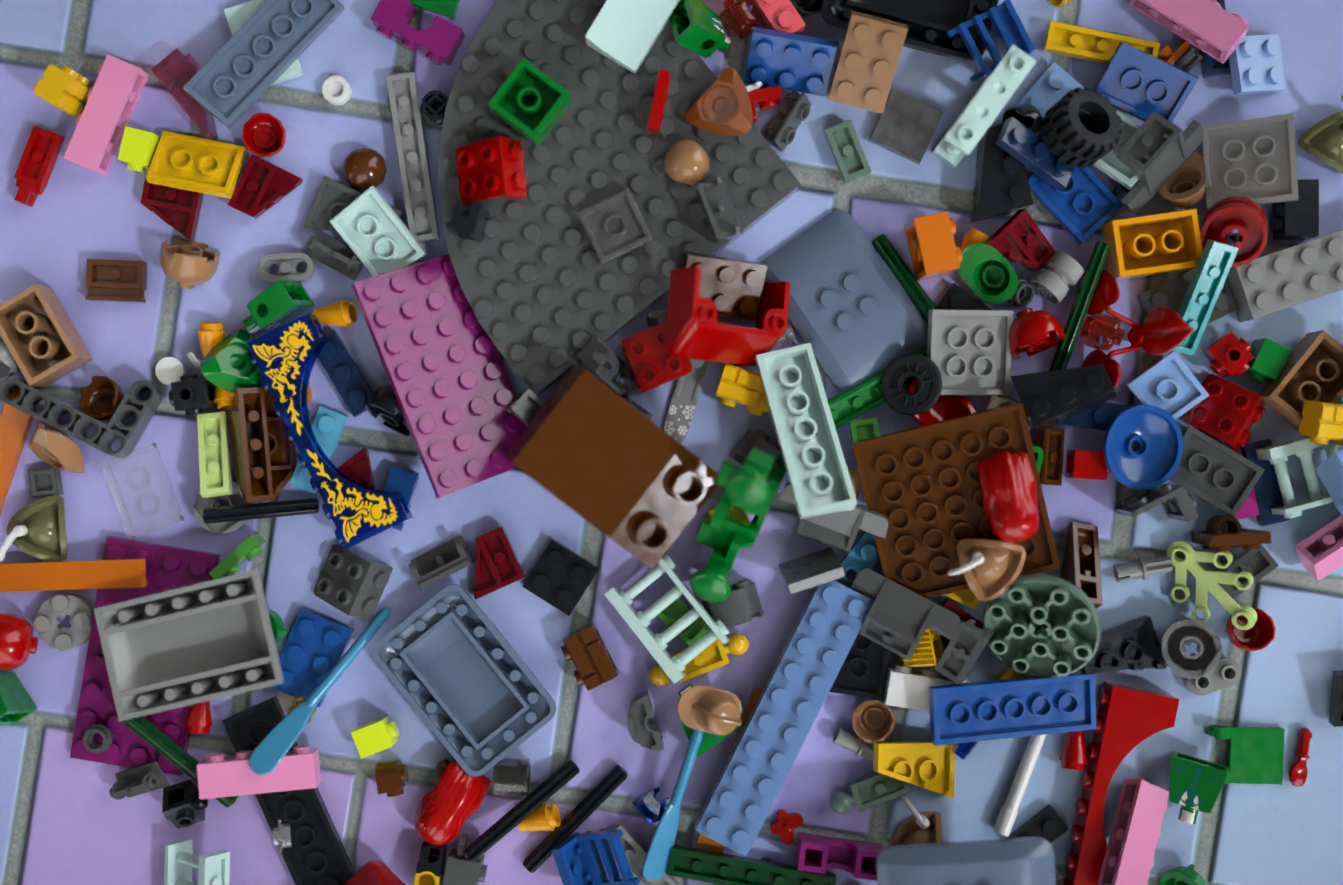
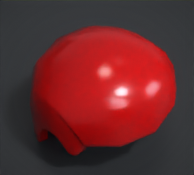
(264, 135)
(1255, 638)

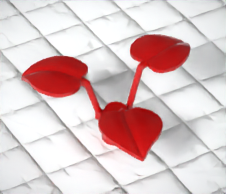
(1160, 334)

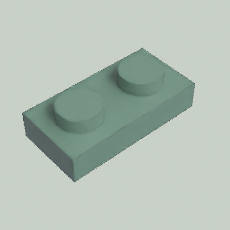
(847, 151)

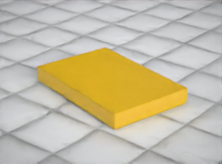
(196, 164)

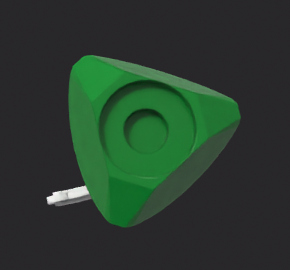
(229, 363)

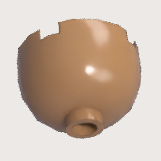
(188, 262)

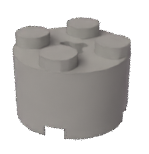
(1189, 632)

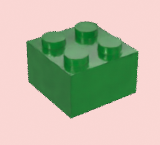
(530, 102)

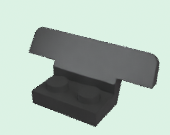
(1156, 154)
(838, 528)
(900, 615)

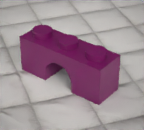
(438, 41)
(821, 852)

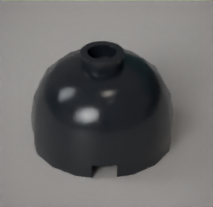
(384, 403)

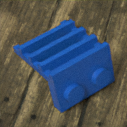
(1008, 29)
(581, 862)

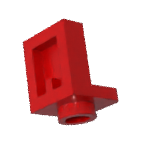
(765, 99)

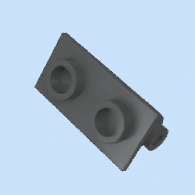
(795, 110)
(334, 254)
(138, 781)

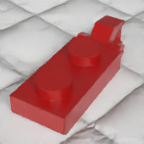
(37, 164)

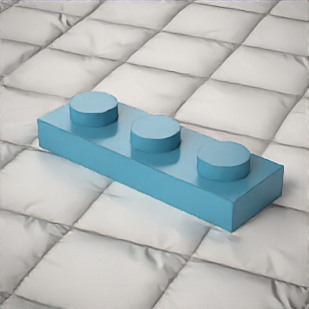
(328, 430)

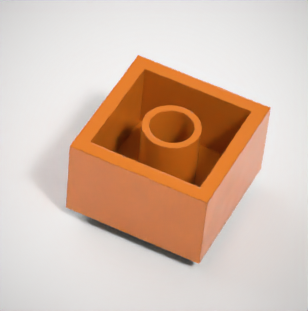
(933, 246)

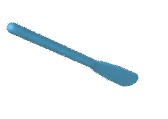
(285, 733)
(663, 840)

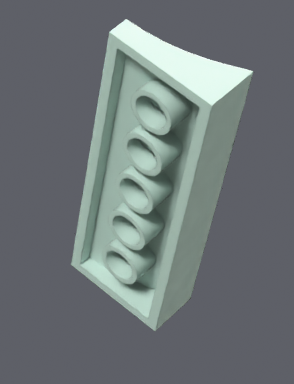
(629, 29)
(805, 431)

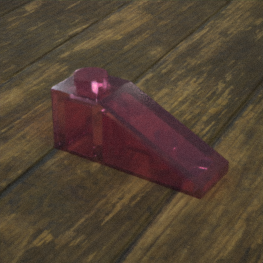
(174, 74)

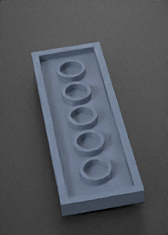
(259, 55)

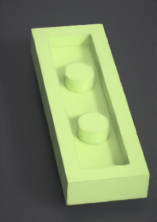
(214, 454)

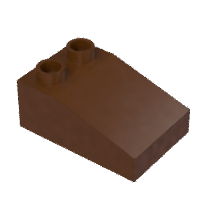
(613, 466)

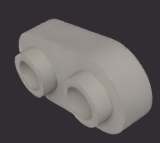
(287, 267)
(1216, 679)

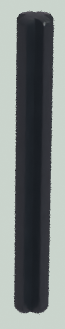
(521, 811)
(575, 818)

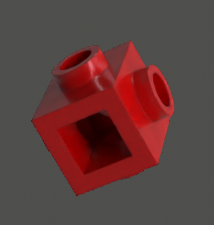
(1219, 358)

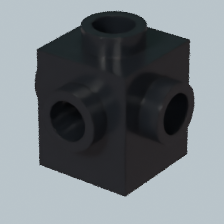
(192, 395)
(182, 804)

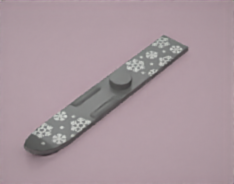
(685, 400)

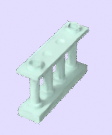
(984, 107)
(1303, 448)
(657, 643)
(179, 860)

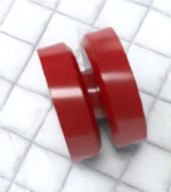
(1241, 215)

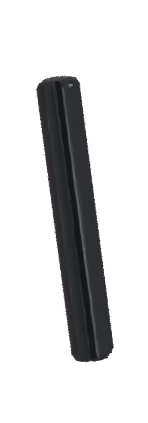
(260, 510)

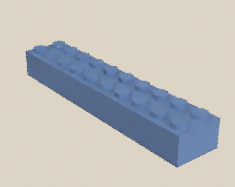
(782, 716)

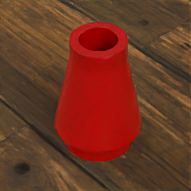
(199, 718)
(1074, 751)

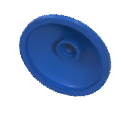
(1156, 447)

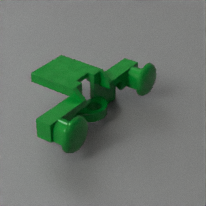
(745, 489)

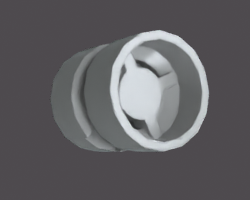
(1060, 273)

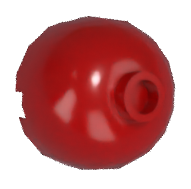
(1033, 332)
(15, 641)

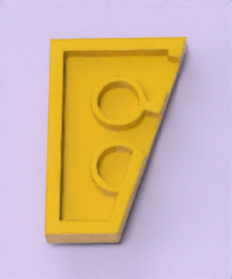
(917, 764)

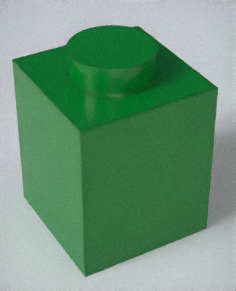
(1267, 360)

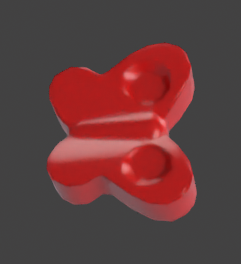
(785, 825)

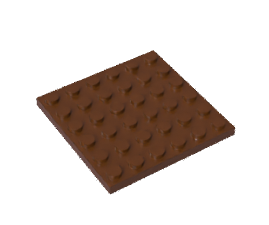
(934, 498)

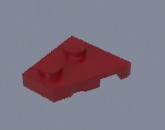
(1022, 241)

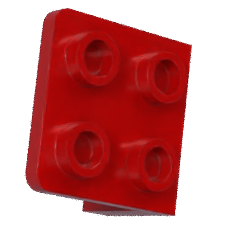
(491, 170)
(650, 359)
(1226, 412)

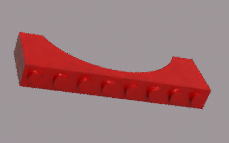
(1123, 721)

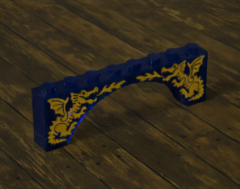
(286, 366)

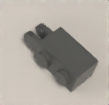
(460, 870)

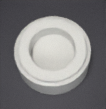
(336, 90)
(170, 369)

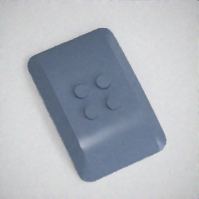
(846, 301)
(464, 680)
(969, 863)

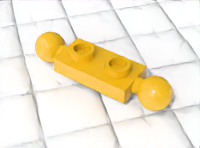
(708, 660)

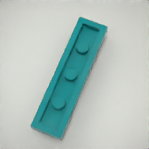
(1204, 291)

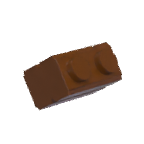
(589, 656)

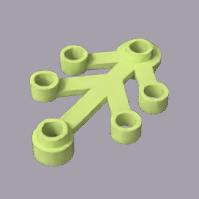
(1208, 581)

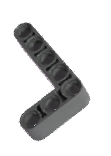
(80, 422)

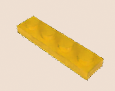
(1090, 43)

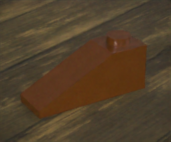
(1082, 561)

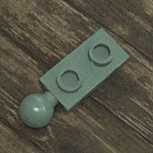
(868, 793)

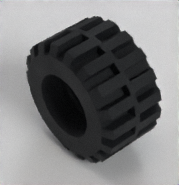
(1082, 127)

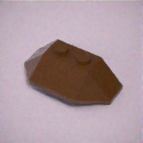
(260, 448)

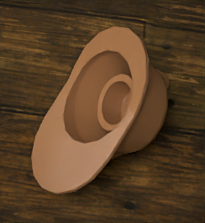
(1186, 184)
(710, 710)

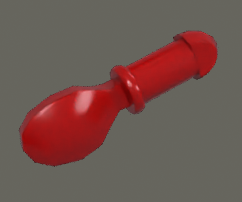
(1298, 769)

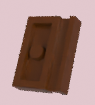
(116, 280)

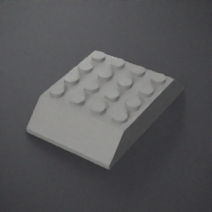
(188, 645)

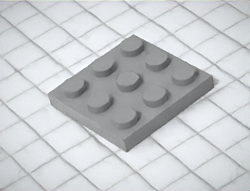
(1251, 160)
(971, 350)

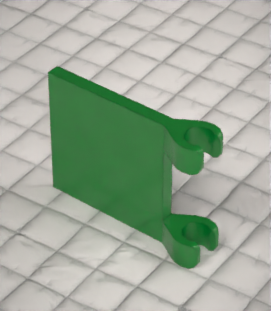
(1253, 753)

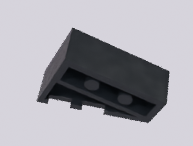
(1000, 180)
(1062, 393)

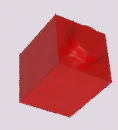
(1086, 465)

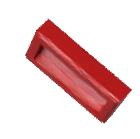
(659, 101)

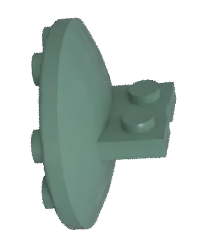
(1043, 626)

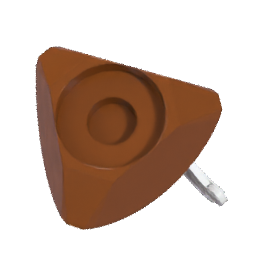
(723, 106)

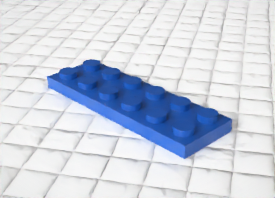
(1012, 708)

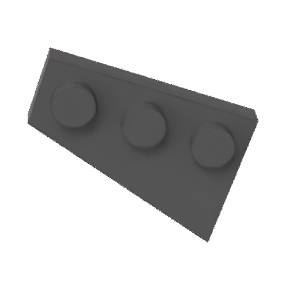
(330, 201)

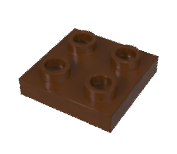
(1234, 537)

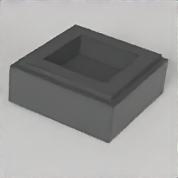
(45, 482)

